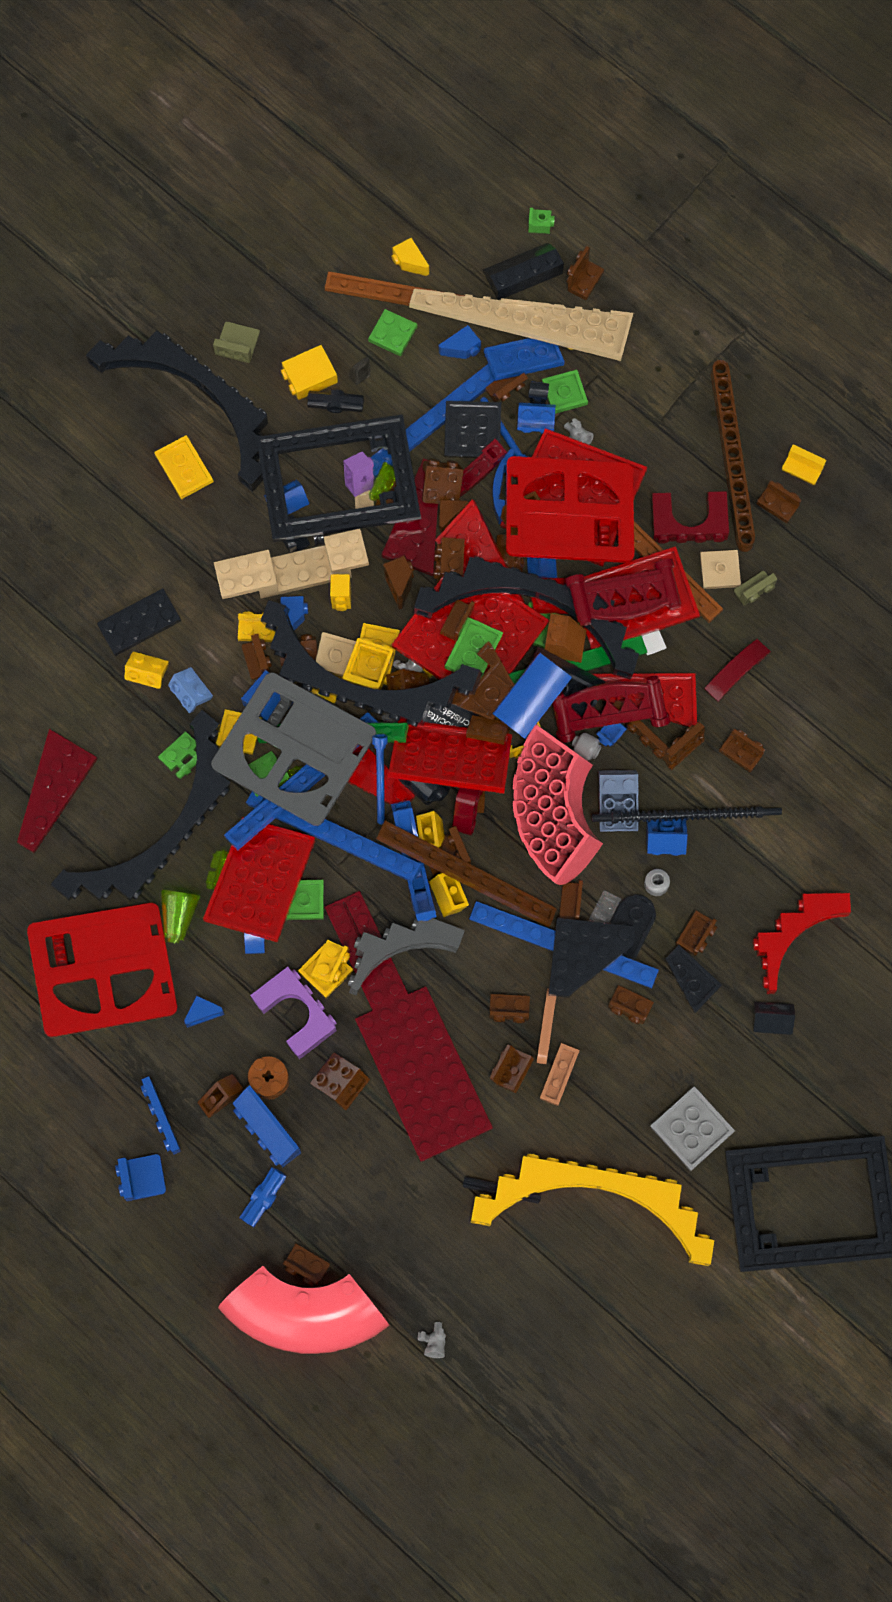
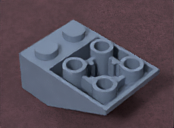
(618, 793)

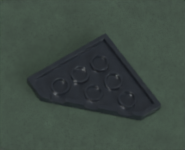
(584, 951)

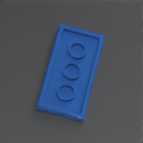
(522, 357)

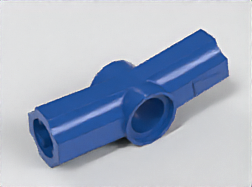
(263, 1197)

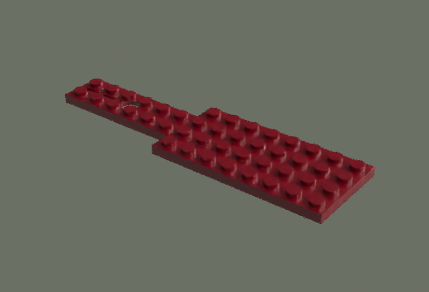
(411, 1048)

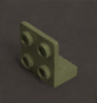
(236, 342)

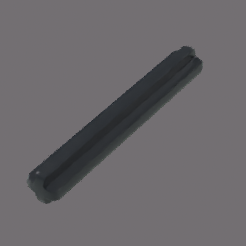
(491, 1187)

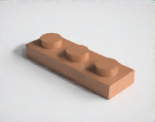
(559, 1074)

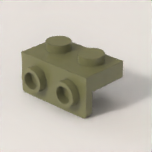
(754, 587)

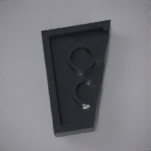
(692, 978)

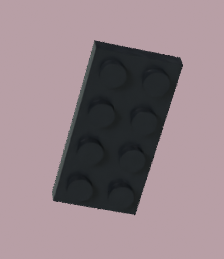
(139, 622)

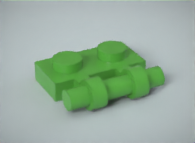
(177, 753)

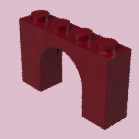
(667, 529)

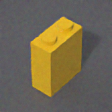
(309, 372)

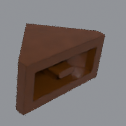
(448, 512)

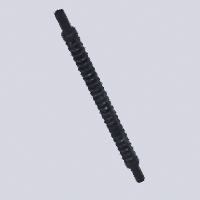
(614, 817)

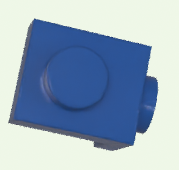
(611, 733)

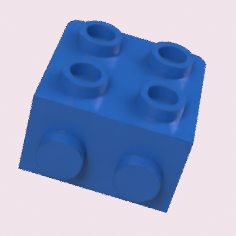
(140, 1177)

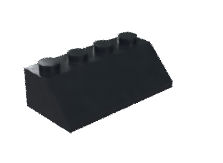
(524, 271)
(580, 678)

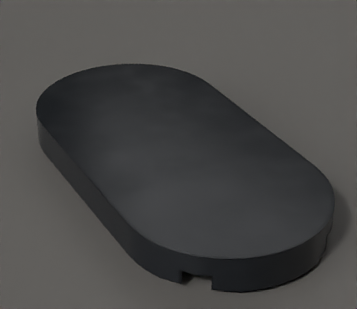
(638, 914)

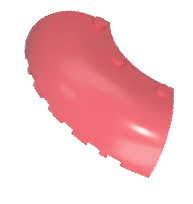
(550, 807)
(300, 1317)

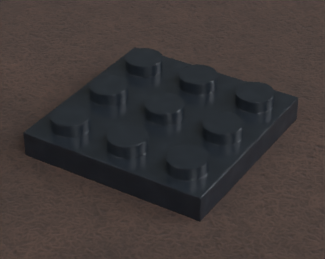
(471, 427)

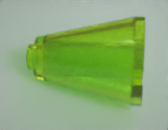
(177, 913)

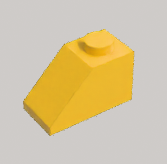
(410, 258)
(431, 828)

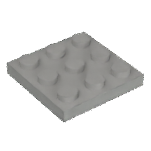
(692, 1128)

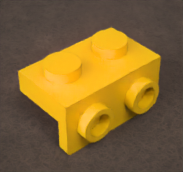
(145, 669)

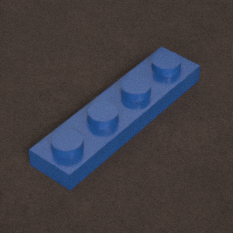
(156, 1108)

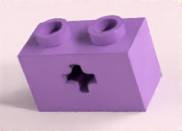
(358, 473)

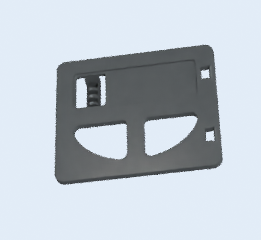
(309, 733)

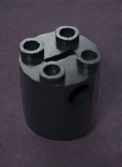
(426, 791)

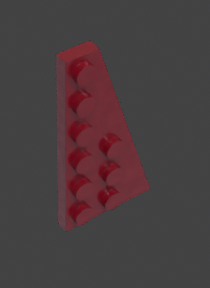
(416, 537)
(56, 781)

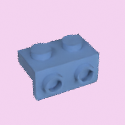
(189, 689)

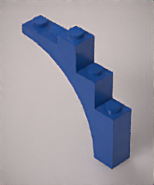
(419, 889)

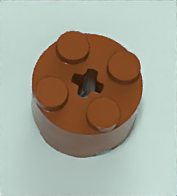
(275, 1086)

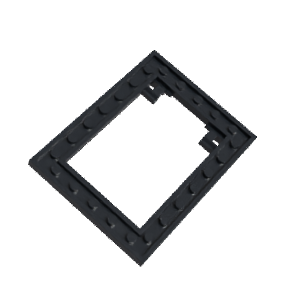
(394, 440)
(751, 1245)

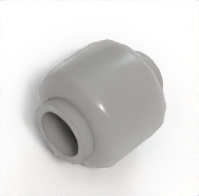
(586, 746)
(661, 878)

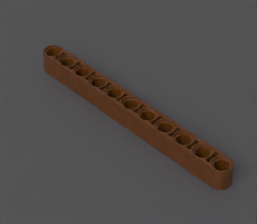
(732, 463)

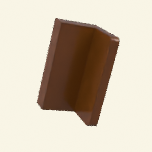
(457, 619)
(571, 900)

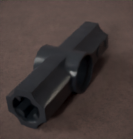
(335, 401)

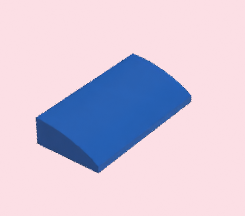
(532, 695)

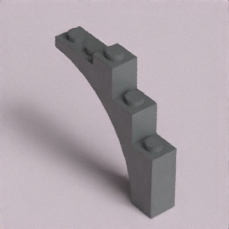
(400, 939)

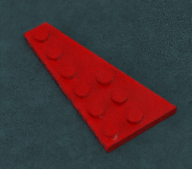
(478, 539)
(677, 690)
(366, 778)

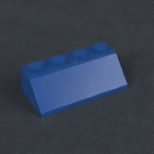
(266, 1126)

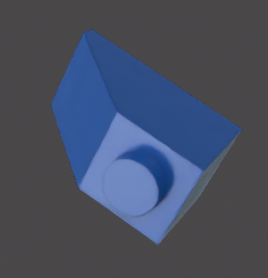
(461, 344)
(297, 609)

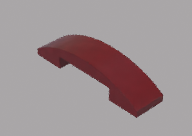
(482, 466)
(736, 669)

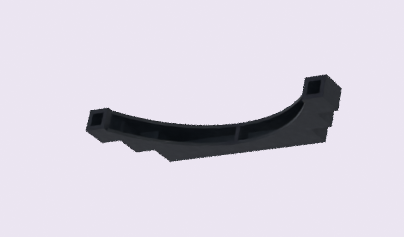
(165, 356)
(492, 577)
(406, 704)
(134, 874)

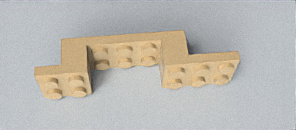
(292, 570)

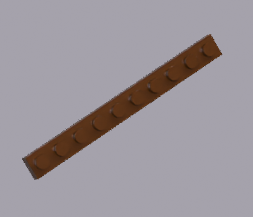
(466, 873)

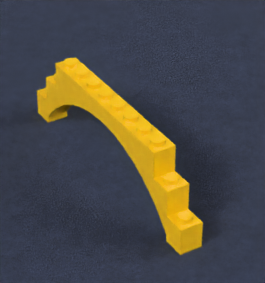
(654, 1195)

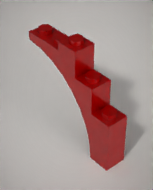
(813, 910)

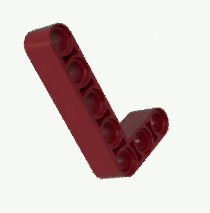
(466, 810)

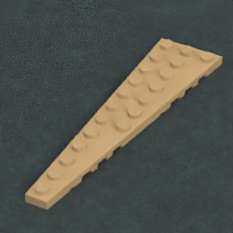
(568, 327)

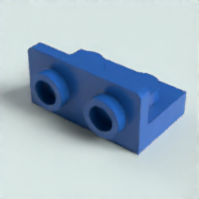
(535, 417)

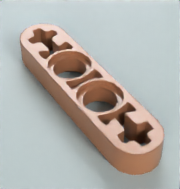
(546, 1028)

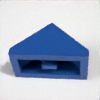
(202, 1011)

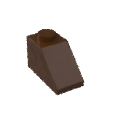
(220, 1095)

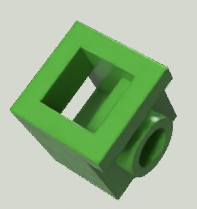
(540, 221)

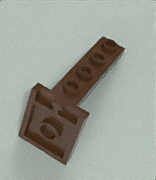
(680, 747)

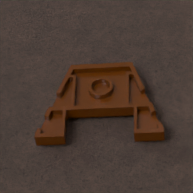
(491, 689)

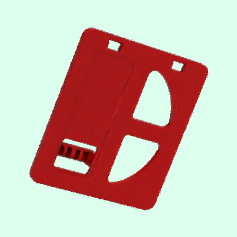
(567, 526)
(102, 947)

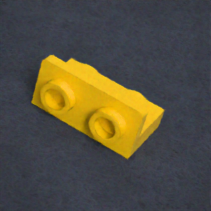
(250, 625)
(330, 962)

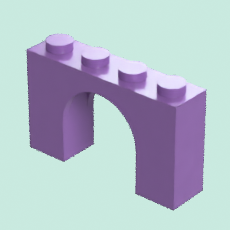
(286, 986)

